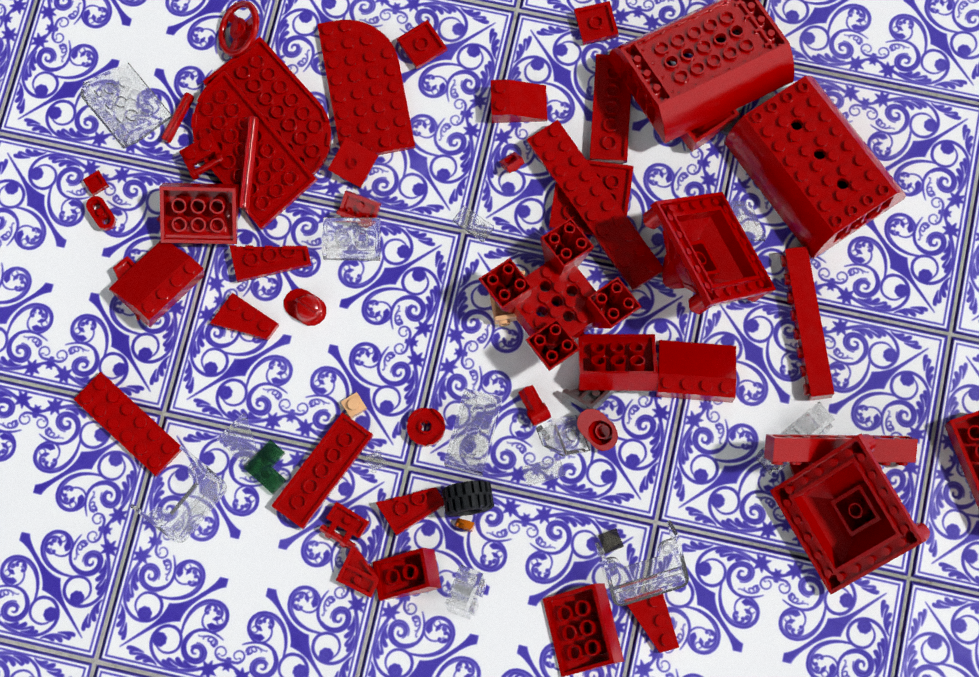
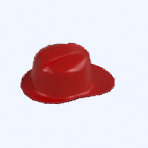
(305, 307)
(597, 429)

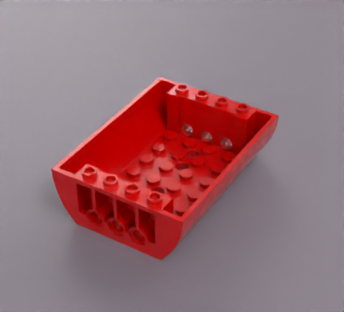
(718, 74)

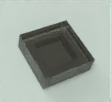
(610, 541)

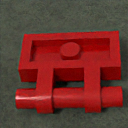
(348, 521)

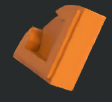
(464, 524)

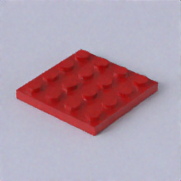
(616, 179)

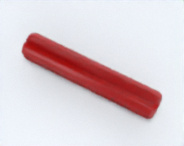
(177, 117)

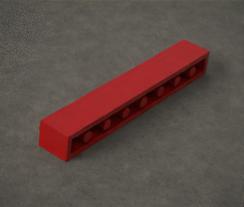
(807, 323)
(810, 448)

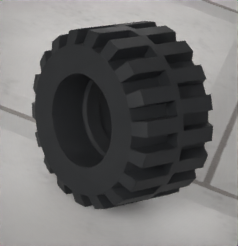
(467, 498)

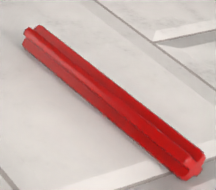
(248, 162)

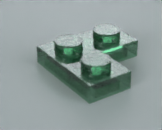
(262, 467)

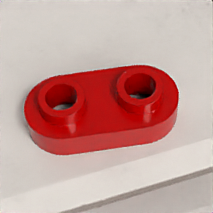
(101, 214)

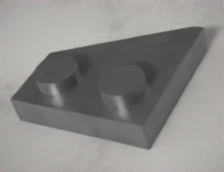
(587, 398)

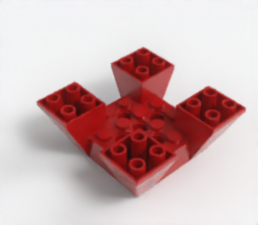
(551, 335)

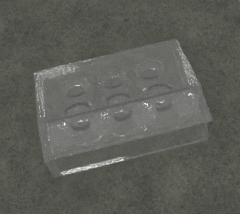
(124, 104)

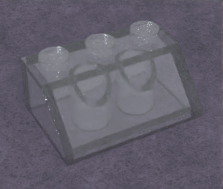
(351, 239)

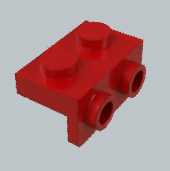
(358, 206)

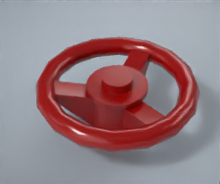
(242, 31)

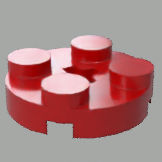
(426, 416)

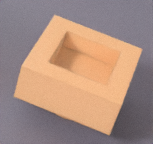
(354, 405)

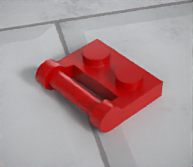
(199, 152)

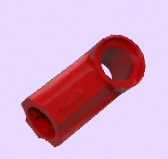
(535, 408)

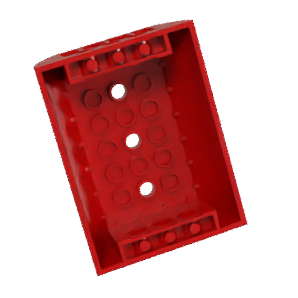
(800, 184)

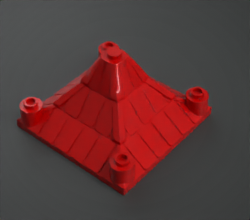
(707, 251)
(848, 514)

